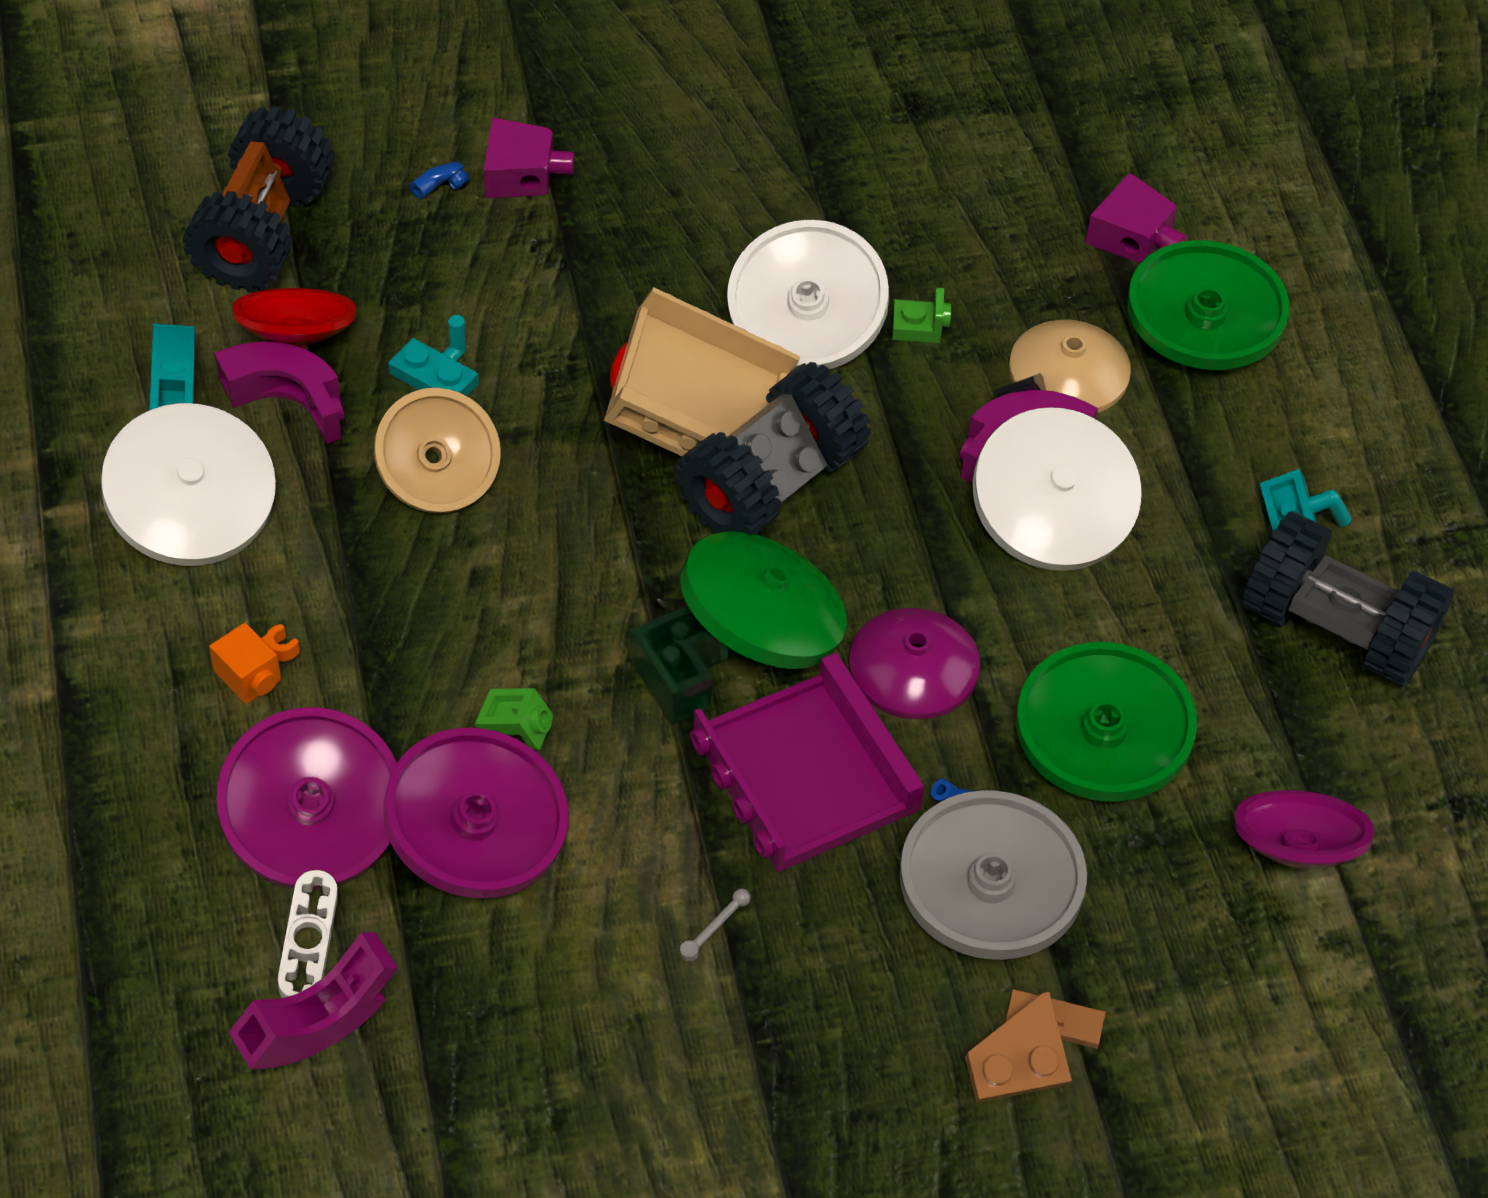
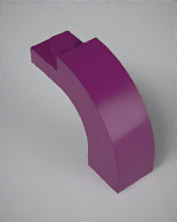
(282, 371)
(1003, 408)
(303, 1024)

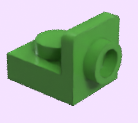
(920, 319)
(516, 713)

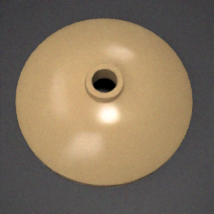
(1073, 361)
(454, 430)

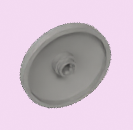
(993, 875)

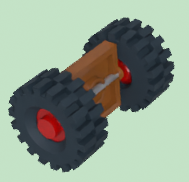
(239, 231)

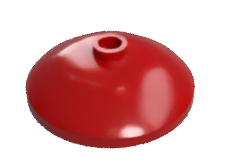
(294, 315)

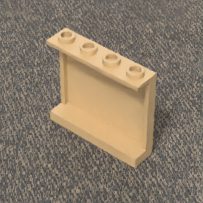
(691, 375)

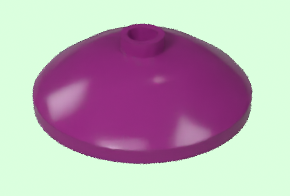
(909, 678)
(1303, 828)

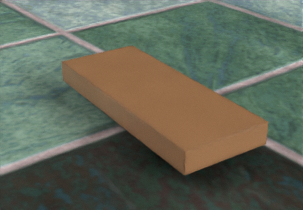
(1075, 1022)

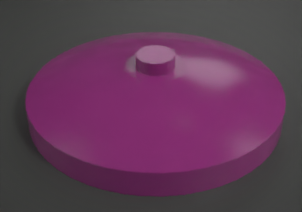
(306, 796)
(475, 812)

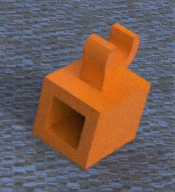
(250, 662)

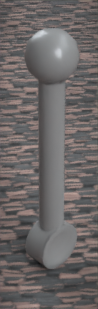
(690, 949)

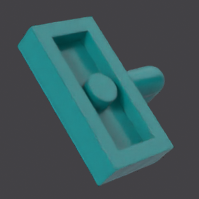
(428, 368)
(1290, 494)

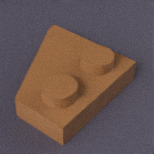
(1020, 1055)

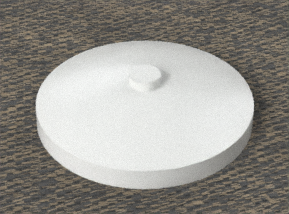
(810, 291)
(188, 484)
(1056, 489)

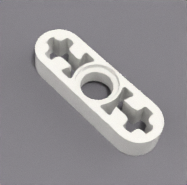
(301, 904)

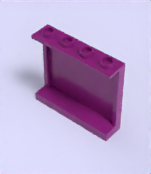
(809, 766)

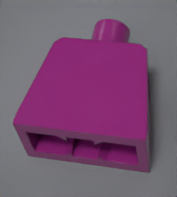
(522, 160)
(1133, 221)

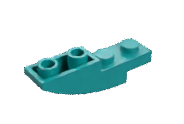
(171, 365)

